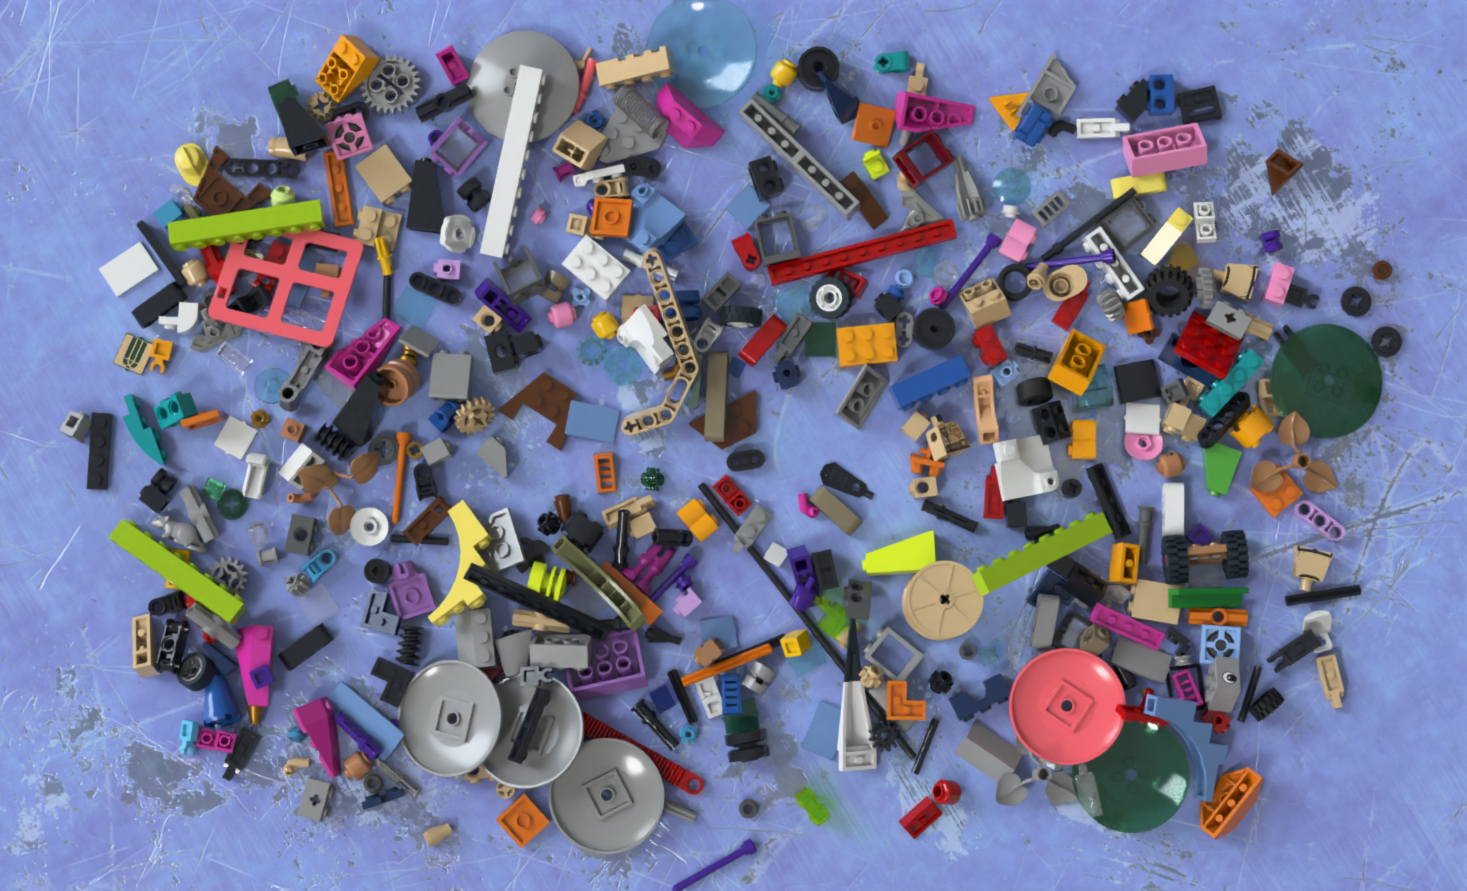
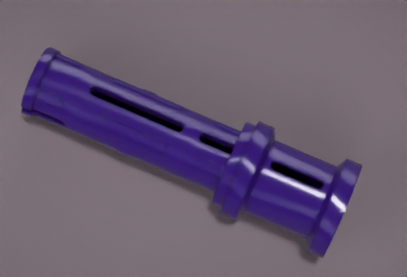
(366, 742)

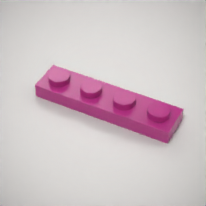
(1127, 626)

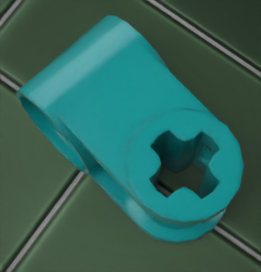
(895, 62)

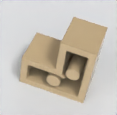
(1182, 422)

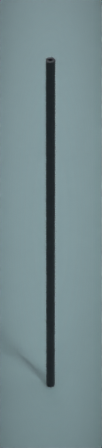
(803, 616)

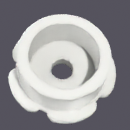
(1010, 211)

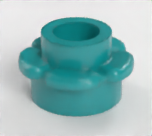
(771, 88)

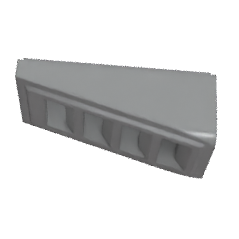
(1040, 220)

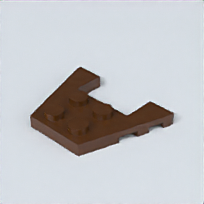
(221, 197)
(548, 399)

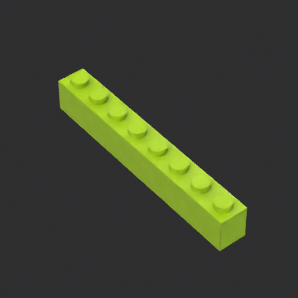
(246, 225)
(1042, 553)
(177, 572)

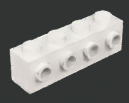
(1117, 274)

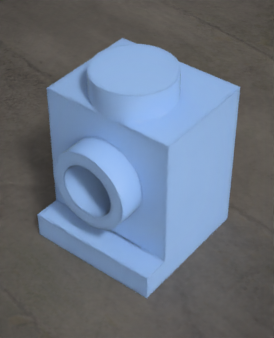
(998, 375)

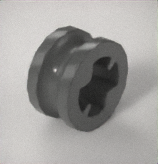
(973, 650)

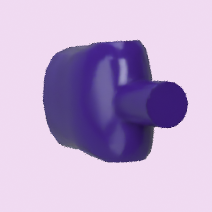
(804, 595)

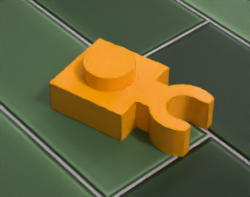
(161, 351)

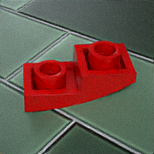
(732, 495)

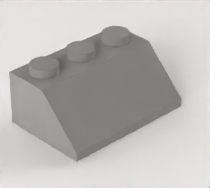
(477, 638)
(561, 650)

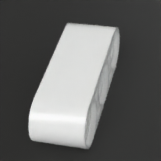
(1172, 509)

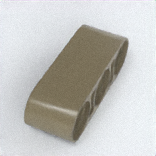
(835, 510)

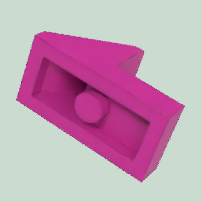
(452, 65)

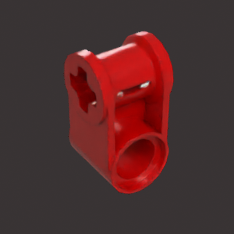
(746, 249)

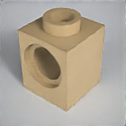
(480, 318)
(916, 425)
(929, 481)
(641, 526)

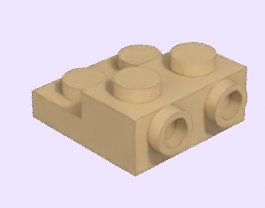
(376, 224)

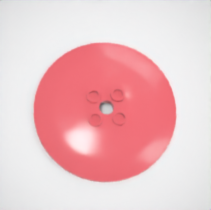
(1073, 734)

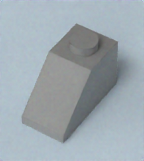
(495, 455)

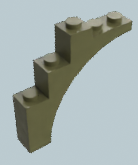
(601, 581)

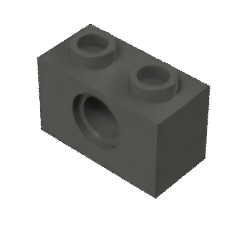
(297, 524)

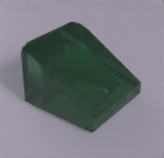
(213, 489)

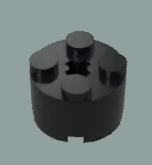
(582, 530)

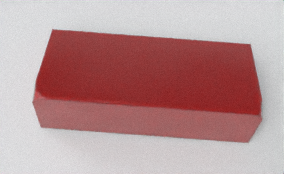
(920, 817)

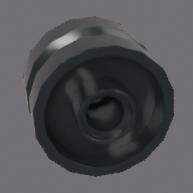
(817, 58)
(928, 339)
(747, 746)

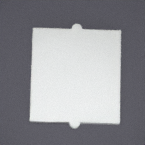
(1142, 419)
(235, 437)

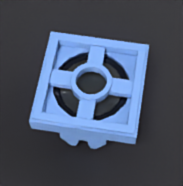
(1218, 642)

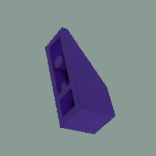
(500, 303)
(801, 566)

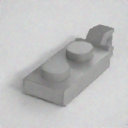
(750, 528)

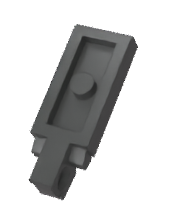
(792, 337)

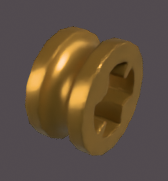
(412, 445)

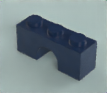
(1182, 364)
(965, 707)

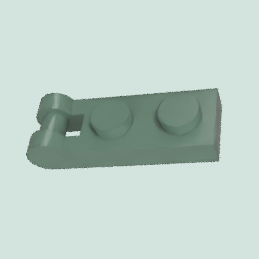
(693, 401)

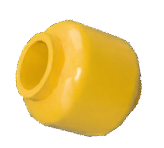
(784, 73)
(605, 325)

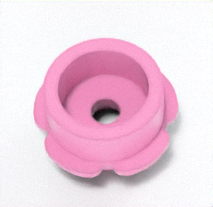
(538, 216)

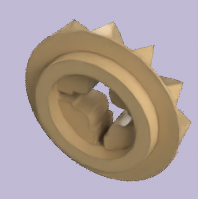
(317, 114)

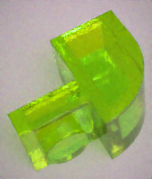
(833, 619)

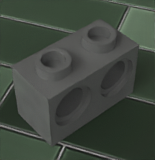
(721, 292)
(857, 599)

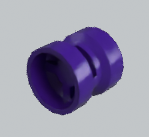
(1272, 246)

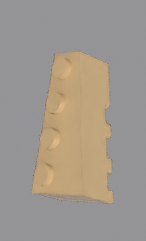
(636, 68)

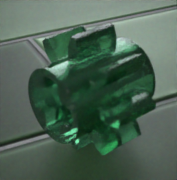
(652, 479)

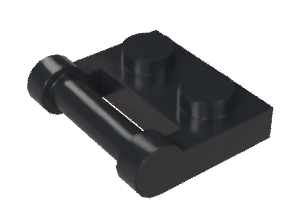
(1199, 99)

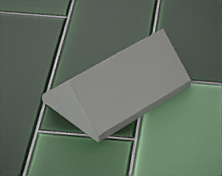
(861, 397)
(988, 752)

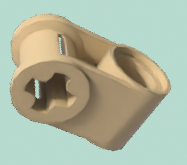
(613, 188)

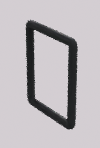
(1199, 679)

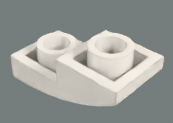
(1204, 222)

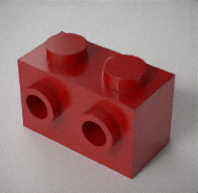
(989, 346)

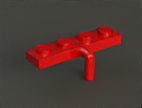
(1135, 713)

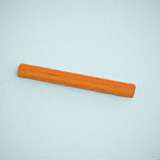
(726, 665)

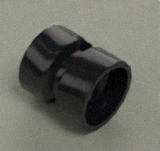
(475, 196)
(377, 571)

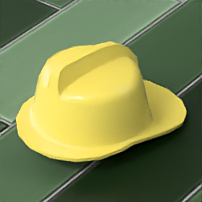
(191, 163)

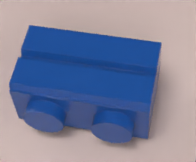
(1033, 124)

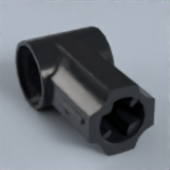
(670, 537)

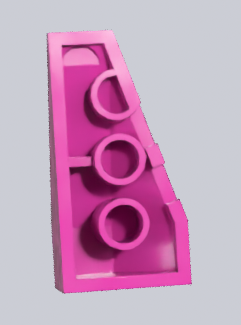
(927, 113)

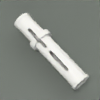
(637, 260)

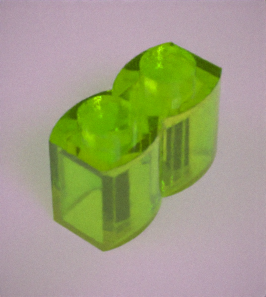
(808, 801)

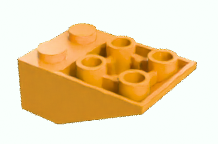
(346, 67)

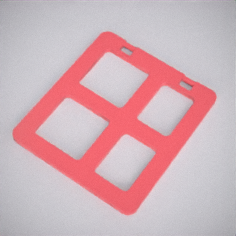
(288, 276)

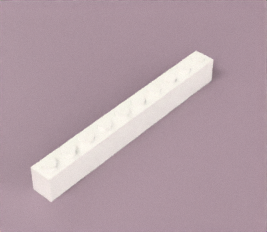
(512, 161)

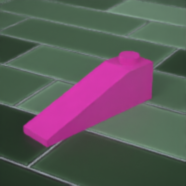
(363, 354)
(254, 651)
(318, 722)

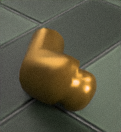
(670, 374)

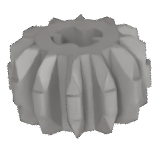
(1110, 305)

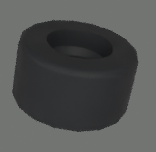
(1034, 391)

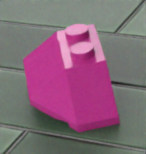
(686, 121)

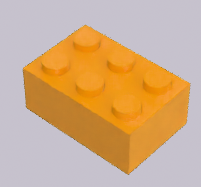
(866, 345)
(1076, 362)

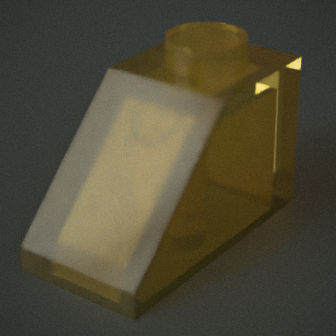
(1183, 256)

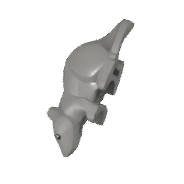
(183, 533)

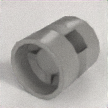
(762, 672)

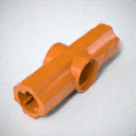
(1230, 617)

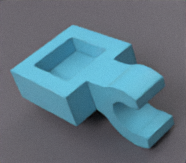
(188, 735)

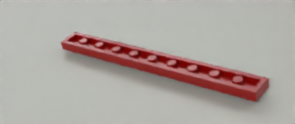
(862, 252)

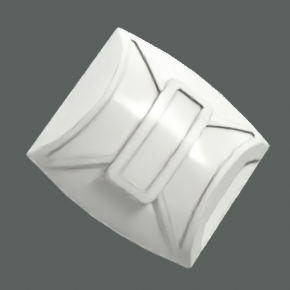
(1320, 624)

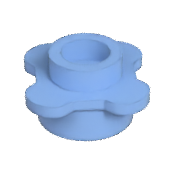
(583, 292)

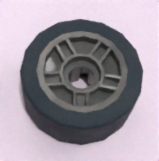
(196, 671)

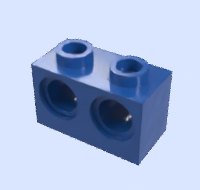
(1165, 95)

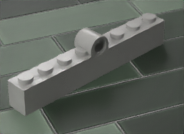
(799, 159)

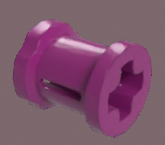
(564, 171)

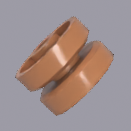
(402, 379)

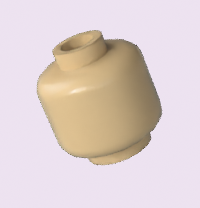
(195, 272)

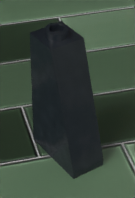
(425, 202)
(362, 409)

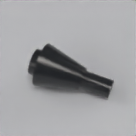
(1032, 533)
(657, 635)

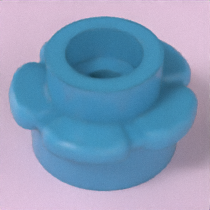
(296, 735)
(687, 739)

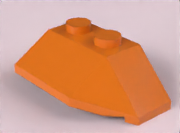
(1231, 801)

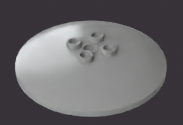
(495, 78)
(426, 718)
(553, 743)
(614, 823)

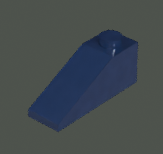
(840, 99)

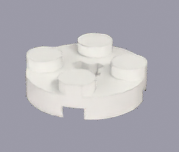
(448, 233)

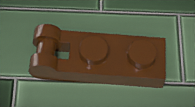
(427, 521)

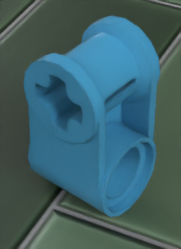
(319, 565)

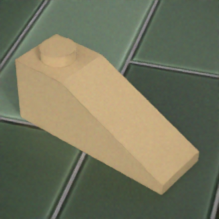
(144, 646)

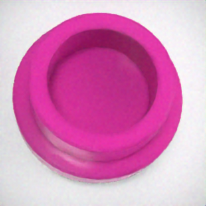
(938, 296)

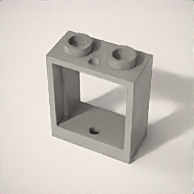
(881, 634)

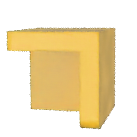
(796, 643)

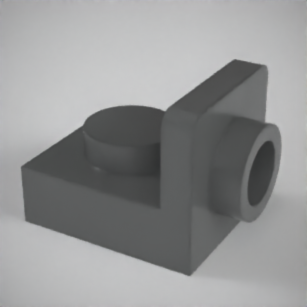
(1174, 391)

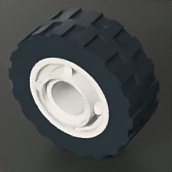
(842, 297)
(740, 316)

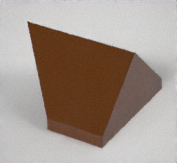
(1280, 169)

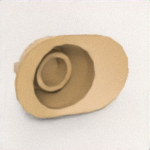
(1065, 283)

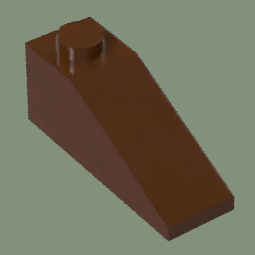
(870, 209)

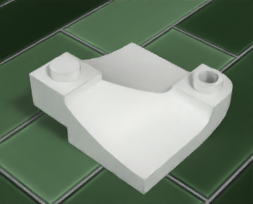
(647, 337)
(1024, 468)

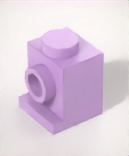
(454, 273)
(686, 603)

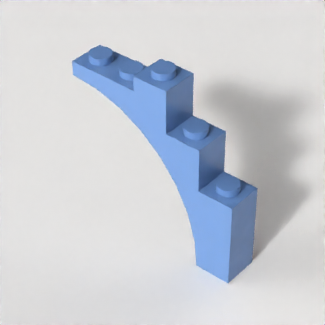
(1197, 735)

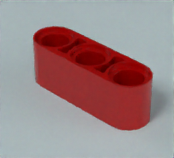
(763, 340)

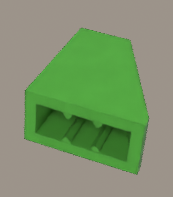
(1219, 468)

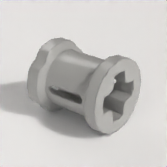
(268, 556)

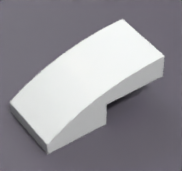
(710, 697)

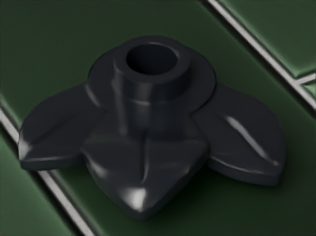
(534, 553)

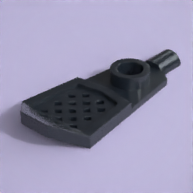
(846, 483)

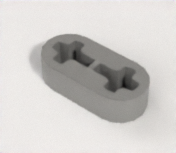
(908, 331)

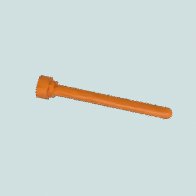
(403, 441)

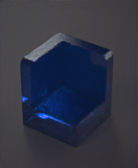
(662, 699)

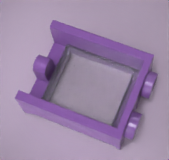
(457, 147)

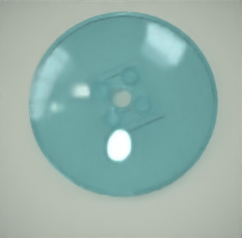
(730, 45)

